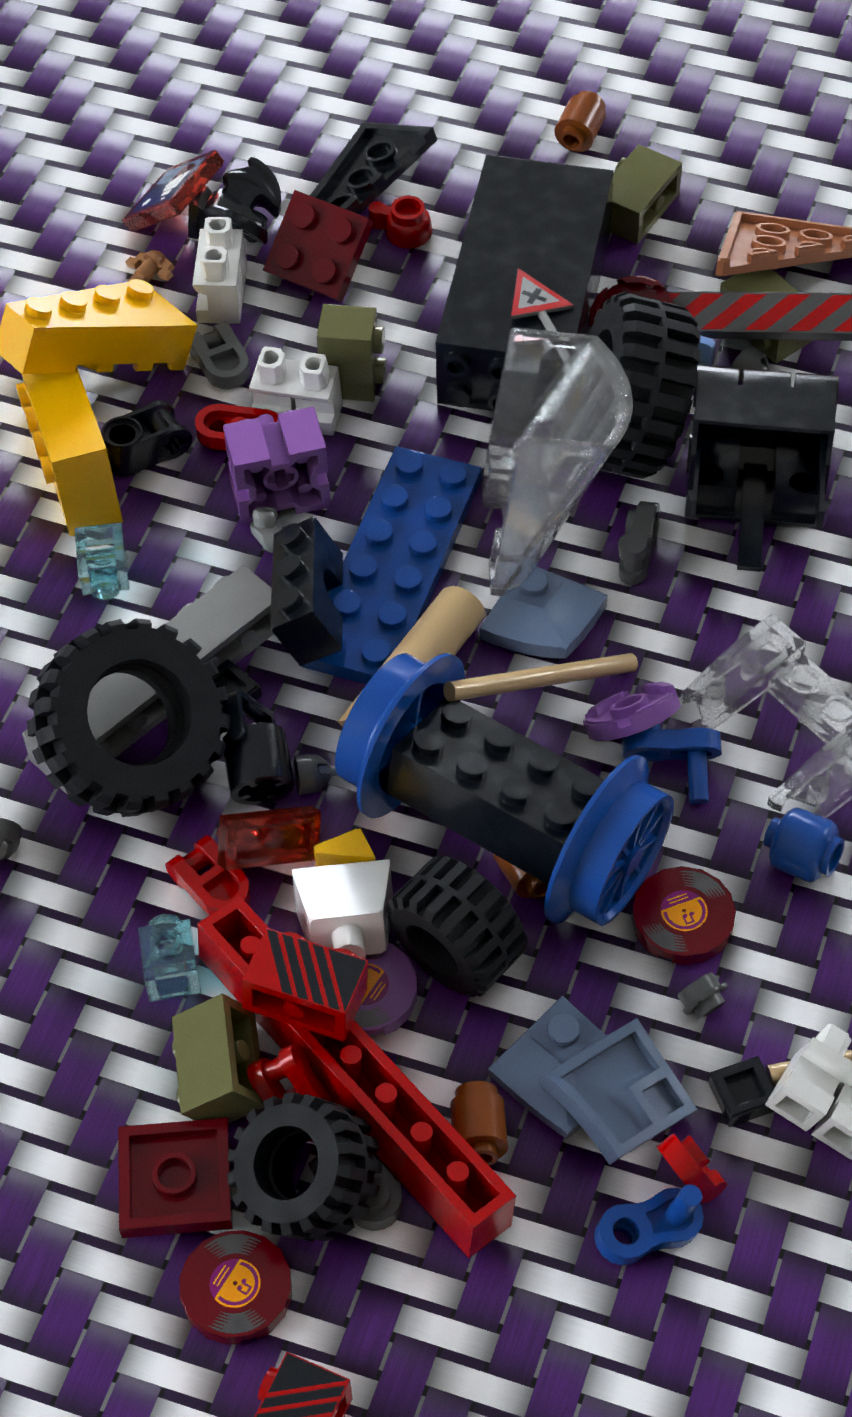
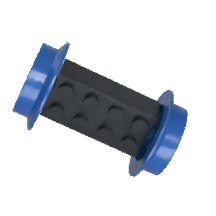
(502, 789)

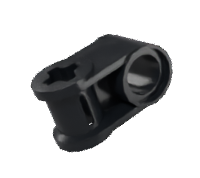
(142, 438)

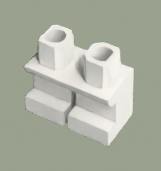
(220, 272)
(295, 385)
(819, 1089)

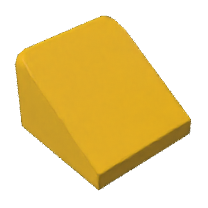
(344, 849)

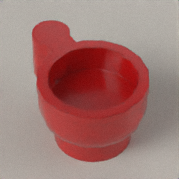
(404, 222)

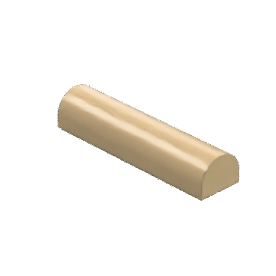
(440, 629)

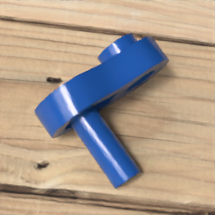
(687, 744)
(661, 1222)

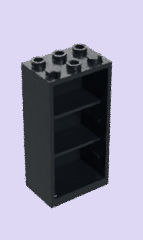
(530, 218)

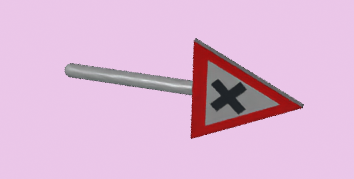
(536, 299)

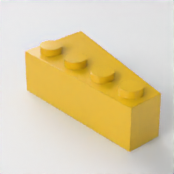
(96, 330)
(70, 448)

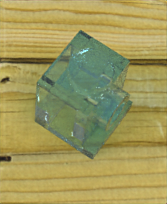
(106, 569)
(169, 958)

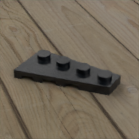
(372, 163)

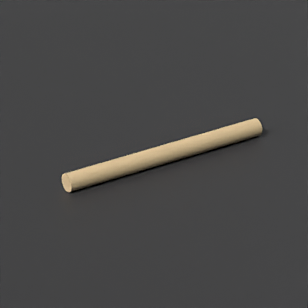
(539, 677)

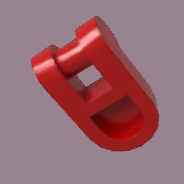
(216, 885)
(290, 1063)
(691, 1166)

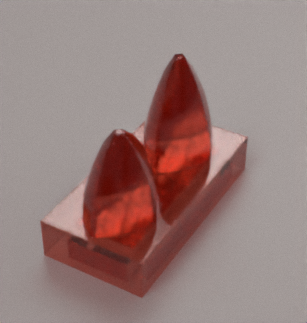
(268, 837)

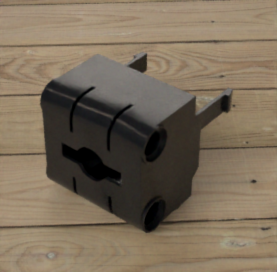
(760, 451)

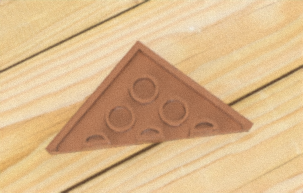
(775, 242)

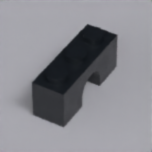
(302, 573)

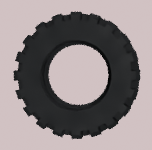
(660, 357)
(182, 685)

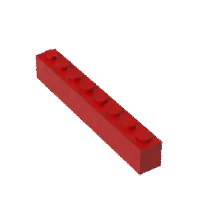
(411, 1133)

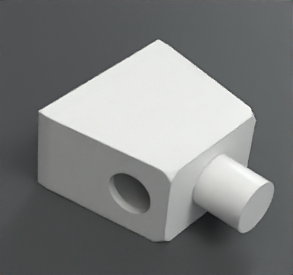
(345, 905)

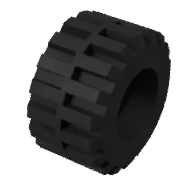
(457, 926)
(266, 1161)

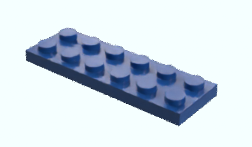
(397, 558)

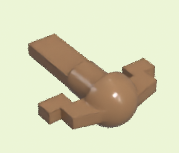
(150, 264)

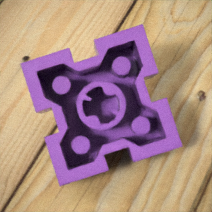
(278, 463)

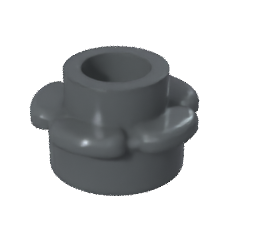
(703, 996)

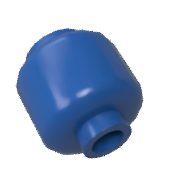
(804, 844)

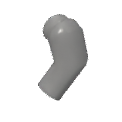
(265, 526)

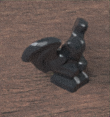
(242, 192)

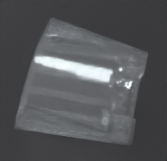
(551, 432)

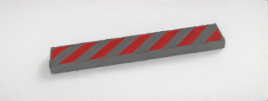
(769, 314)

